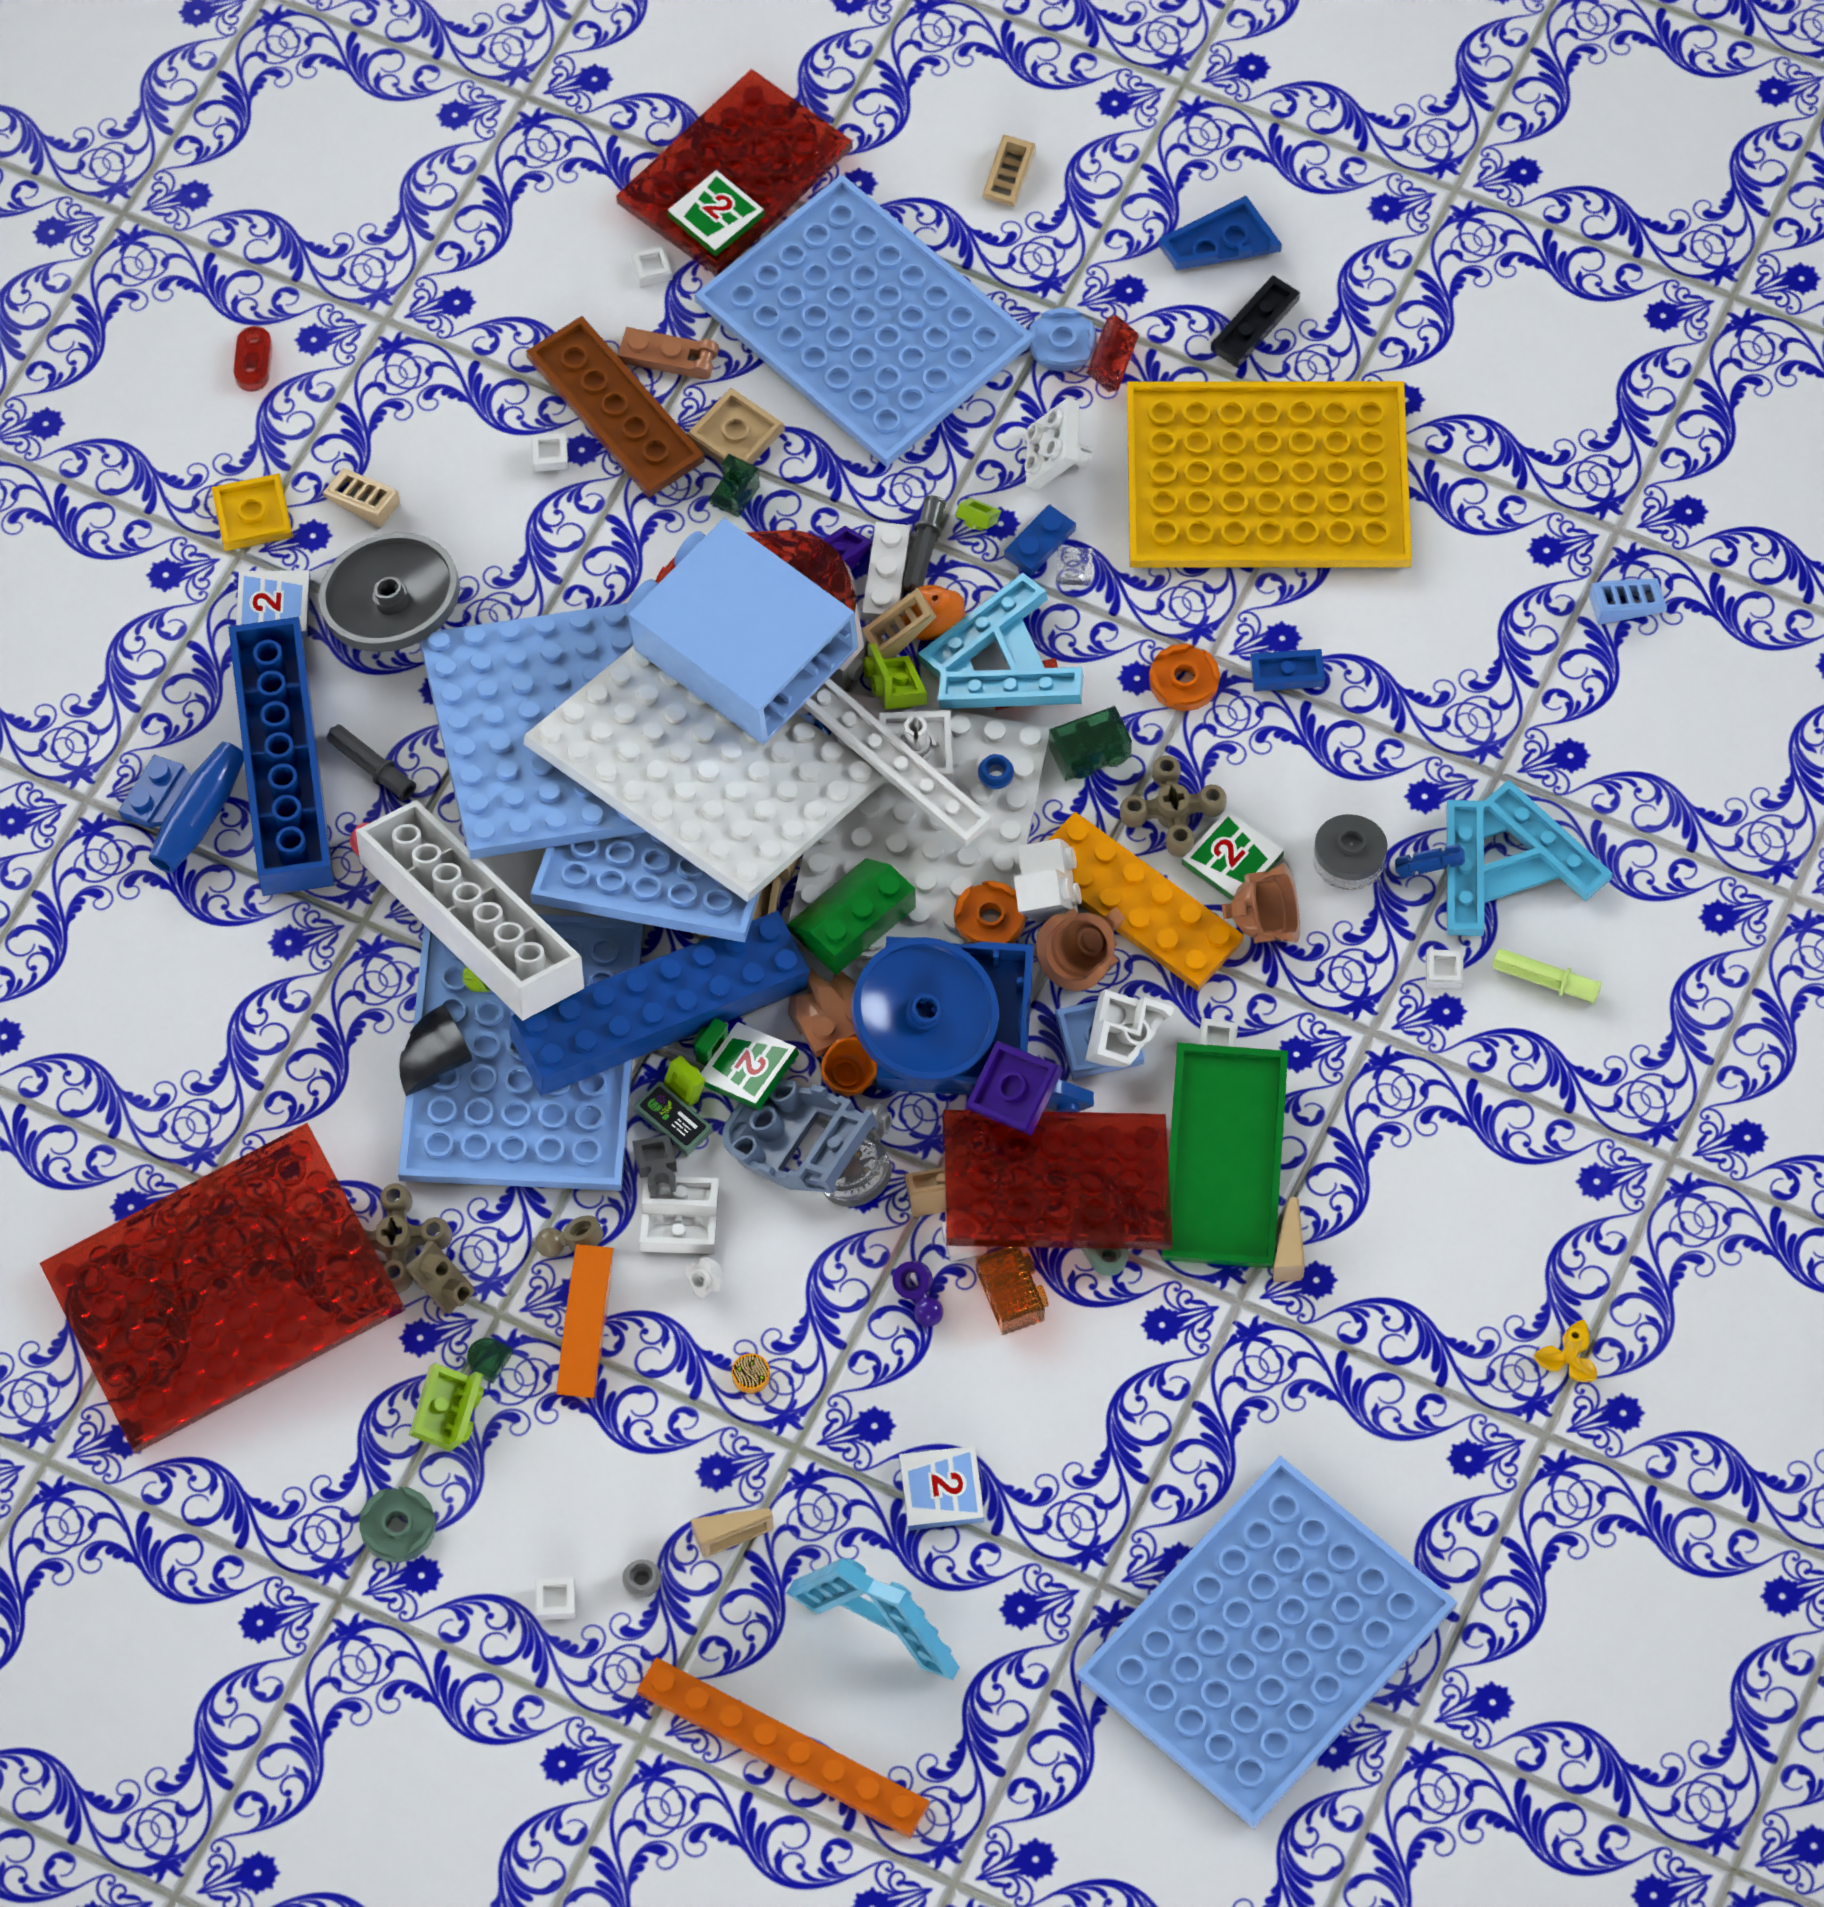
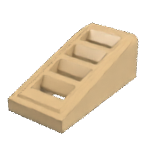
(1013, 146)
(376, 514)
(884, 623)
(1289, 1257)
(728, 1530)

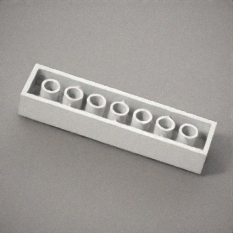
(470, 910)

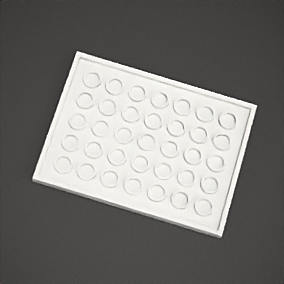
(698, 776)
(901, 834)

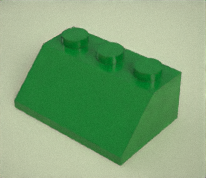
(854, 913)

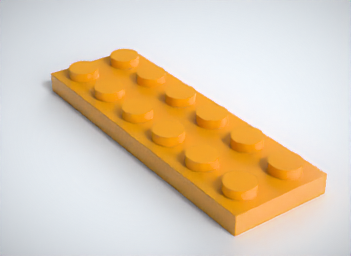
(1156, 912)

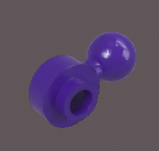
(927, 1310)

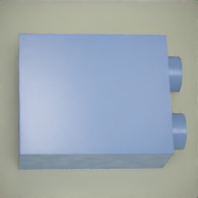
(741, 629)

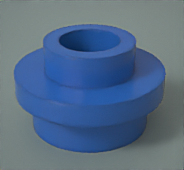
(995, 763)

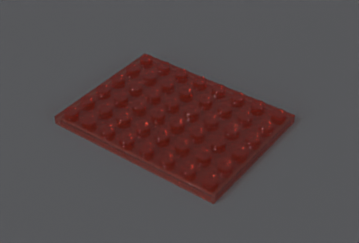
(221, 1287)

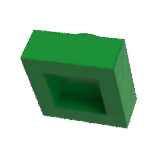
(709, 1040)

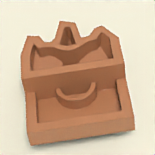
(824, 1011)

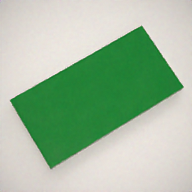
(1226, 1154)

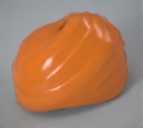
(947, 606)

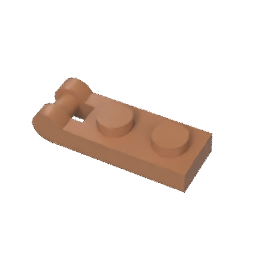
(668, 353)

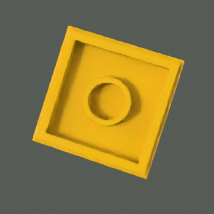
(252, 512)

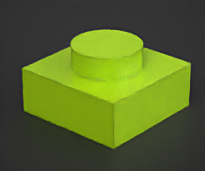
(977, 514)
(684, 1081)

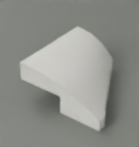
(1123, 1027)

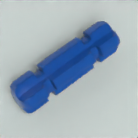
(1430, 860)

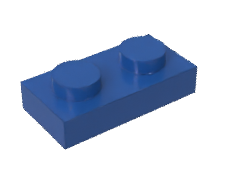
(1040, 540)
(1287, 670)

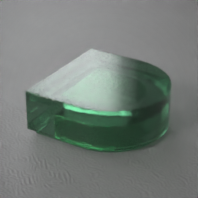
(488, 1357)

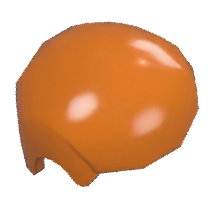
(848, 1067)

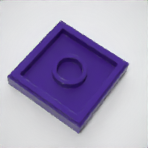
(1014, 1088)

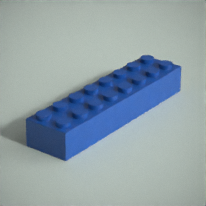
(281, 756)
(659, 1004)

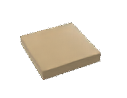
(736, 429)

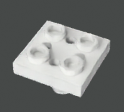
(1054, 445)
(920, 732)

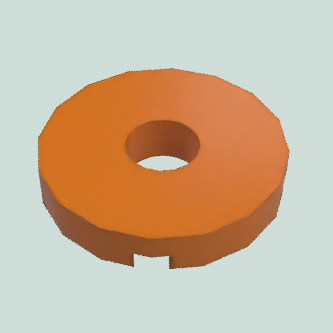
(1182, 695)
(983, 897)

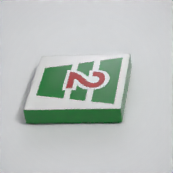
(716, 213)
(1229, 853)
(748, 1065)

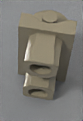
(440, 1278)

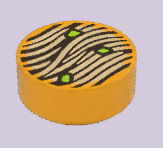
(750, 1373)

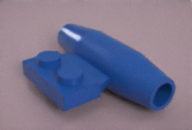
(181, 802)

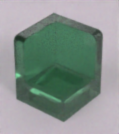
(737, 486)

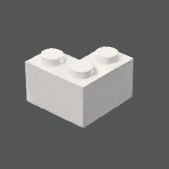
(1046, 880)

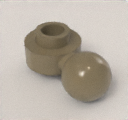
(582, 1230)

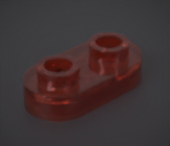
(252, 355)

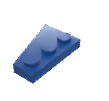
(1221, 236)

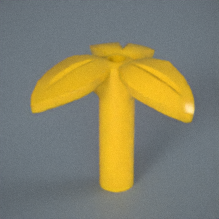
(1575, 1341)

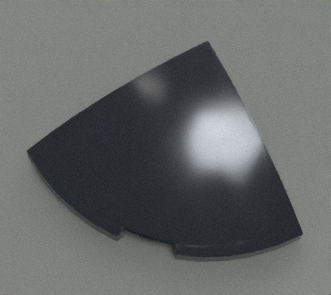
(432, 1050)

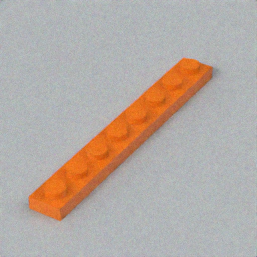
(783, 1747)

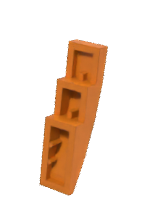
(585, 1321)

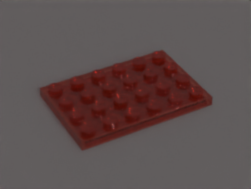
(757, 142)
(1065, 1186)

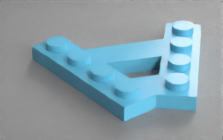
(1027, 678)
(1549, 856)
(892, 1609)

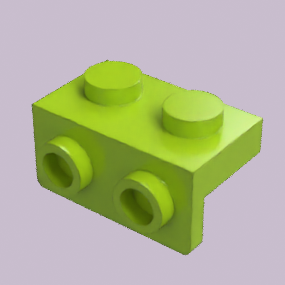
(894, 680)
(446, 1407)

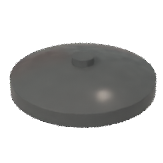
(389, 592)

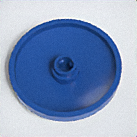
(924, 1010)

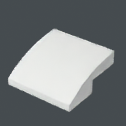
(680, 1219)

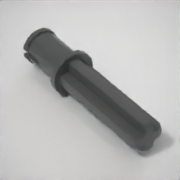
(927, 531)
(381, 770)

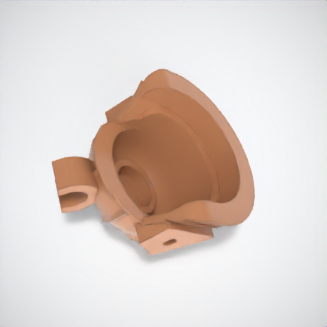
(1266, 906)
(1078, 948)

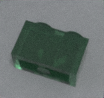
(1090, 744)

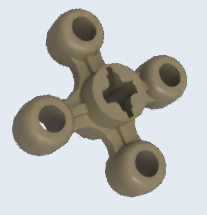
(1184, 803)
(411, 1236)

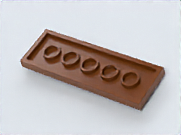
(615, 406)

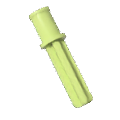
(1547, 975)

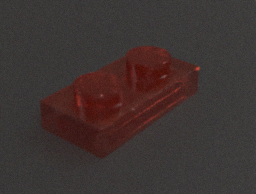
(1112, 353)

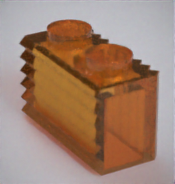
(1011, 1288)

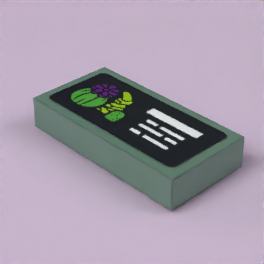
(673, 1118)

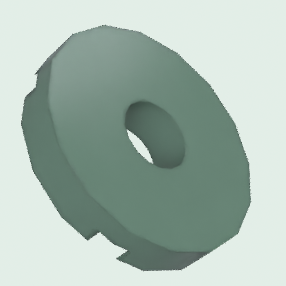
(397, 1545)

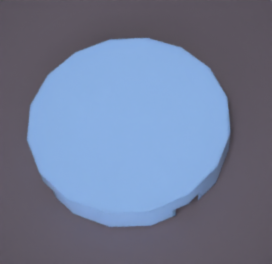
(1062, 339)

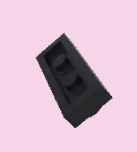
(1255, 321)

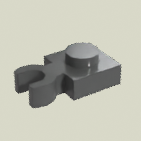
(656, 1161)

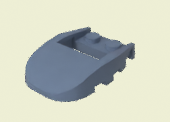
(770, 1136)

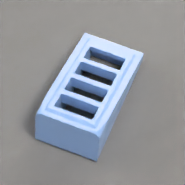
(1615, 612)

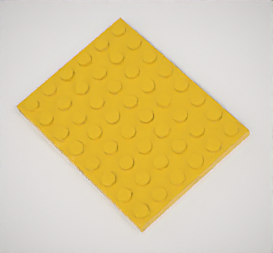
(1268, 474)

